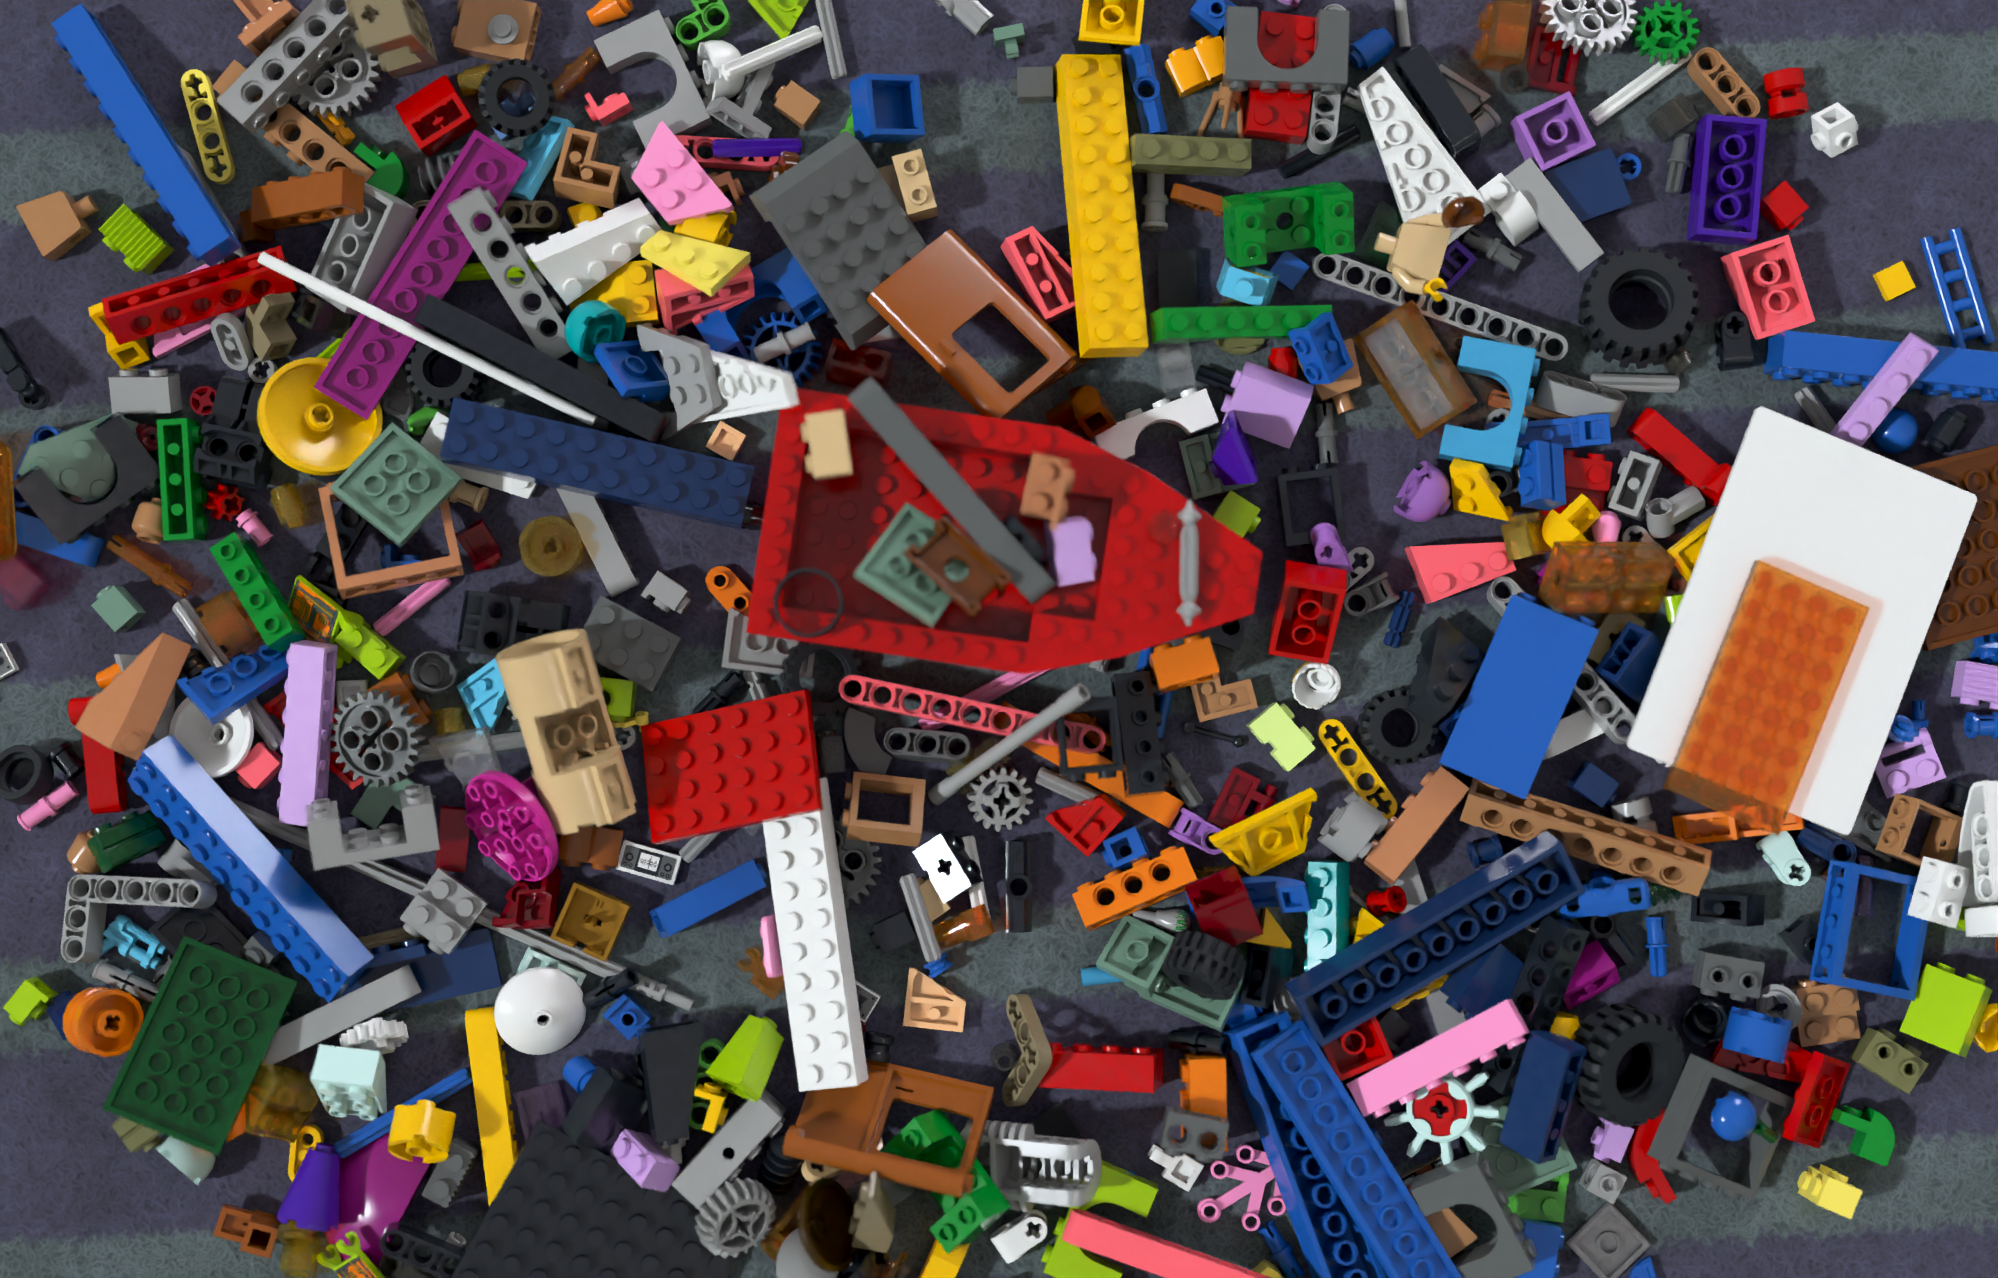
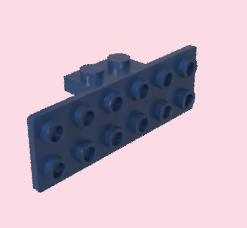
(465, 971)

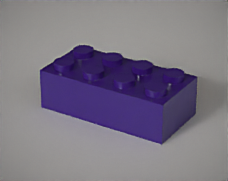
(1726, 179)

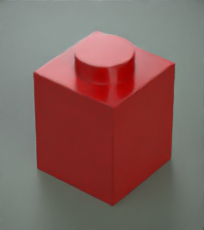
(1783, 207)

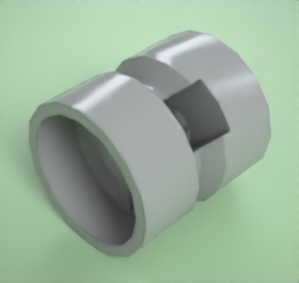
(1638, 807)

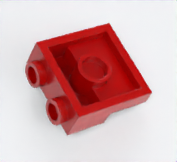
(1587, 477)

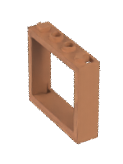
(395, 576)

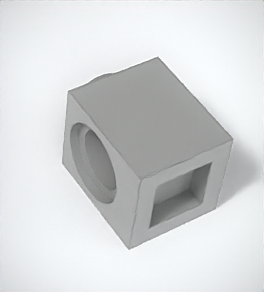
(1603, 1180)

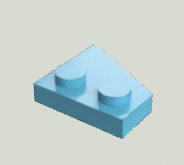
(484, 695)

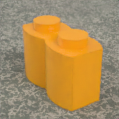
(1197, 66)

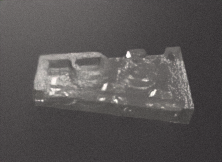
(467, 753)

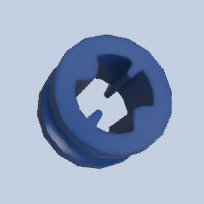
(1628, 157)
(938, 966)

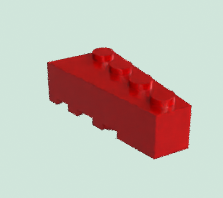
(1105, 1068)

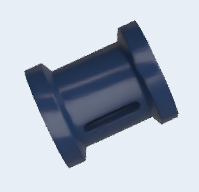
(1484, 851)

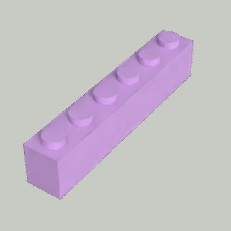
(306, 732)

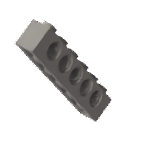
(281, 58)
(464, 211)

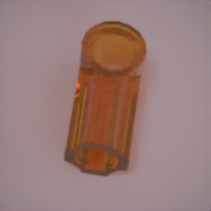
(967, 926)

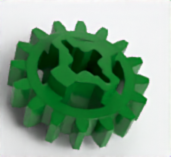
(1665, 37)

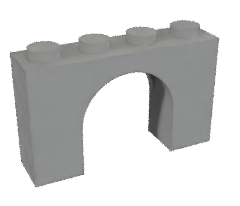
(652, 39)

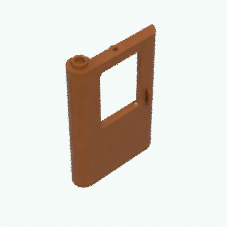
(942, 293)
(846, 1125)

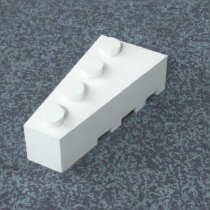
(594, 249)

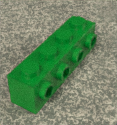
(180, 486)

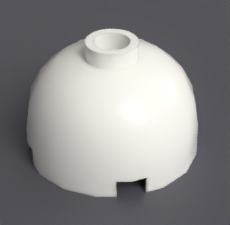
(712, 57)

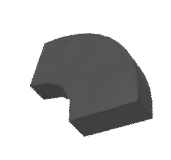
(399, 397)
(862, 743)

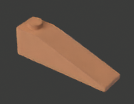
(132, 704)

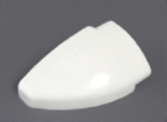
(1980, 853)

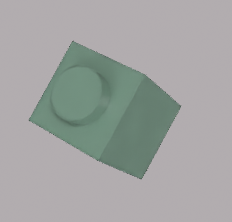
(118, 608)

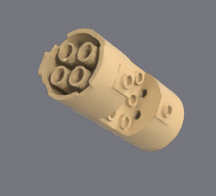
(567, 730)

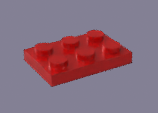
(1815, 1099)

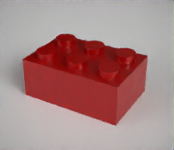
(1307, 612)

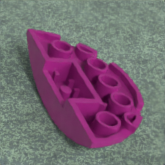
(375, 1193)

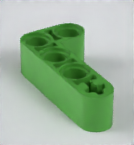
(701, 22)

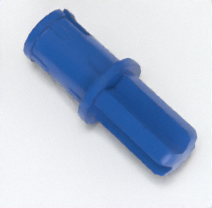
(1657, 945)

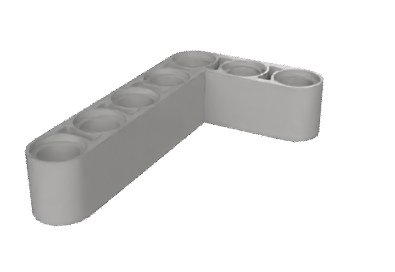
(128, 892)

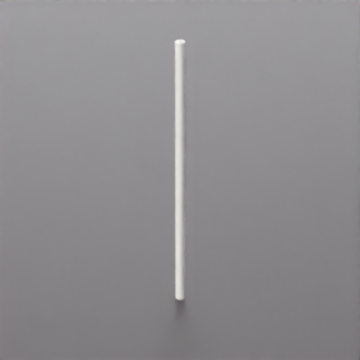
(426, 338)

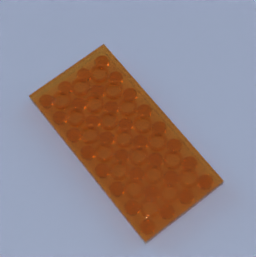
(1766, 697)

